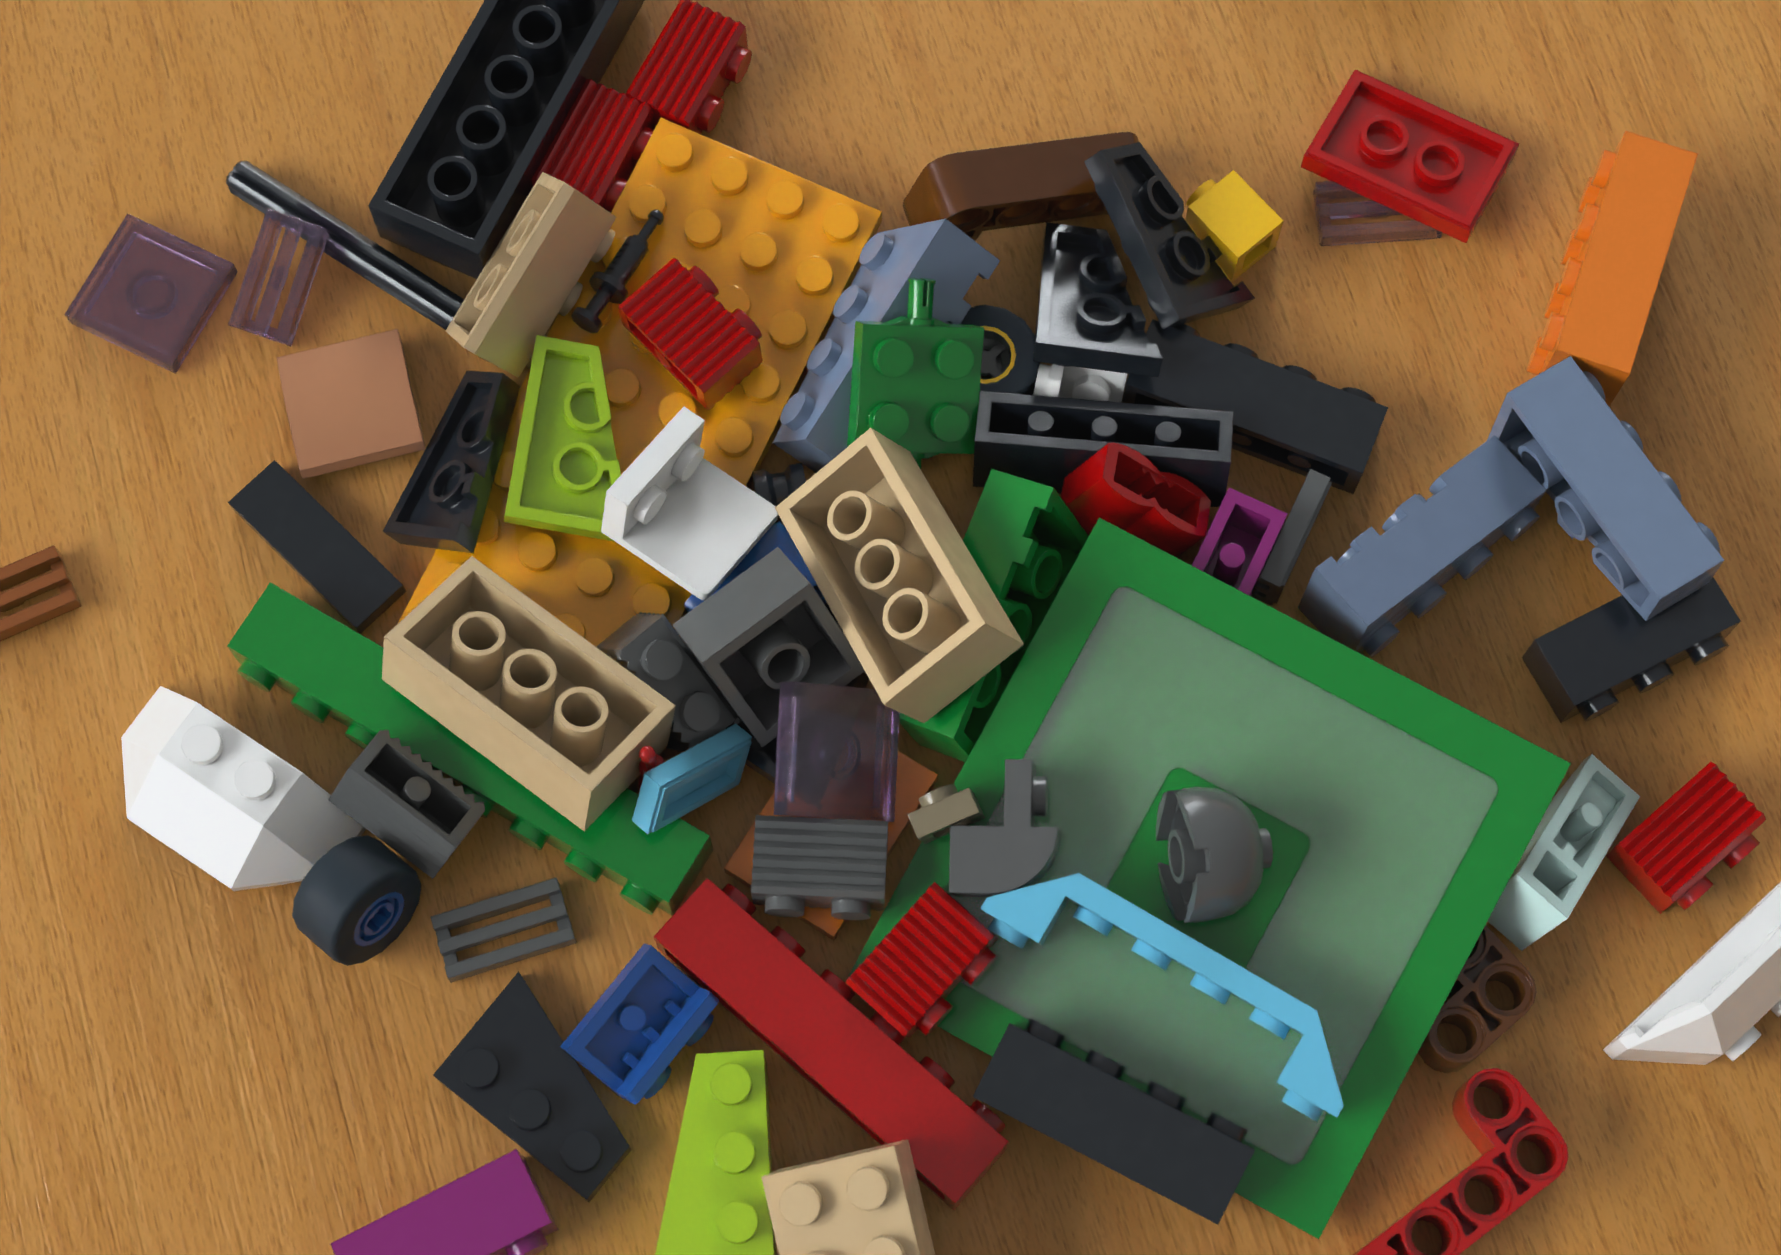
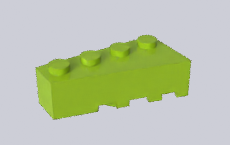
(721, 1154)

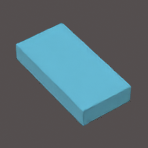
(691, 779)

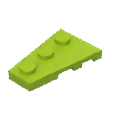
(563, 442)

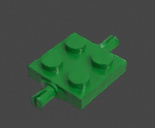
(917, 379)

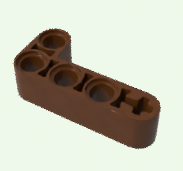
(1011, 185)
(1471, 1009)

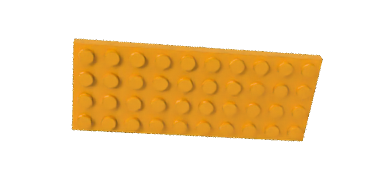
(774, 252)

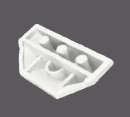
(225, 797)
(1716, 999)

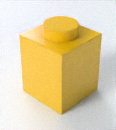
(1235, 221)

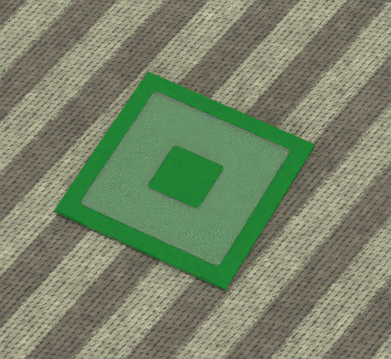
(1383, 826)

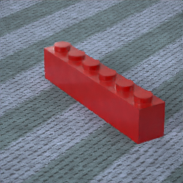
(830, 1041)

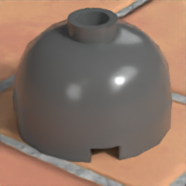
(1212, 853)

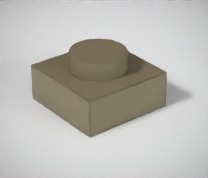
(944, 808)

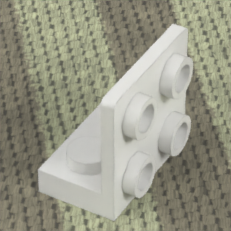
(685, 510)

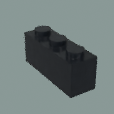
(1615, 648)

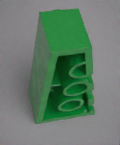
(1025, 550)

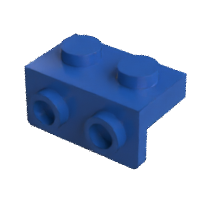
(641, 1026)

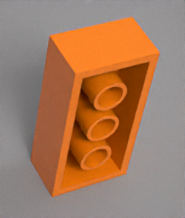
(1615, 260)

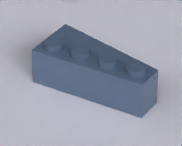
(818, 415)
(1607, 488)
(1422, 549)

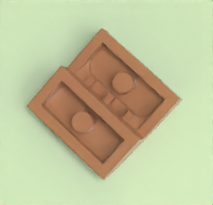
(350, 403)

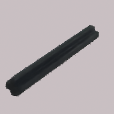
(348, 245)

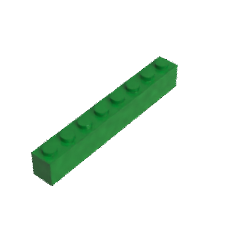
(341, 677)

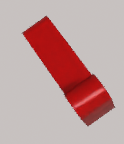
(1495, 1168)

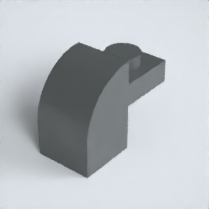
(1007, 856)

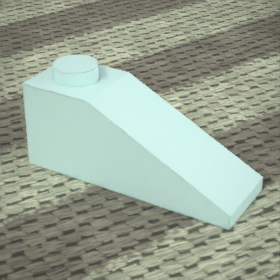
(1563, 853)

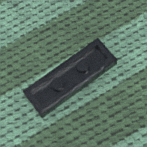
(317, 547)

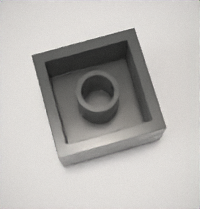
(767, 632)

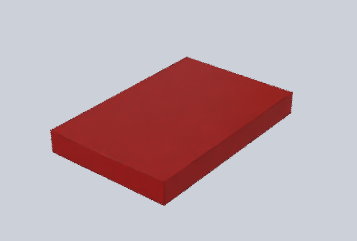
(1410, 155)

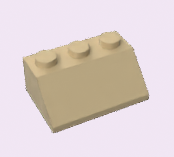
(532, 274)

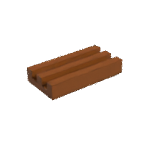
(41, 612)

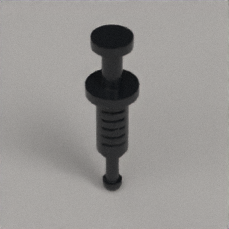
(611, 283)

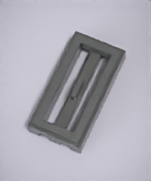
(1292, 538)
(496, 906)

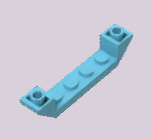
(1036, 908)

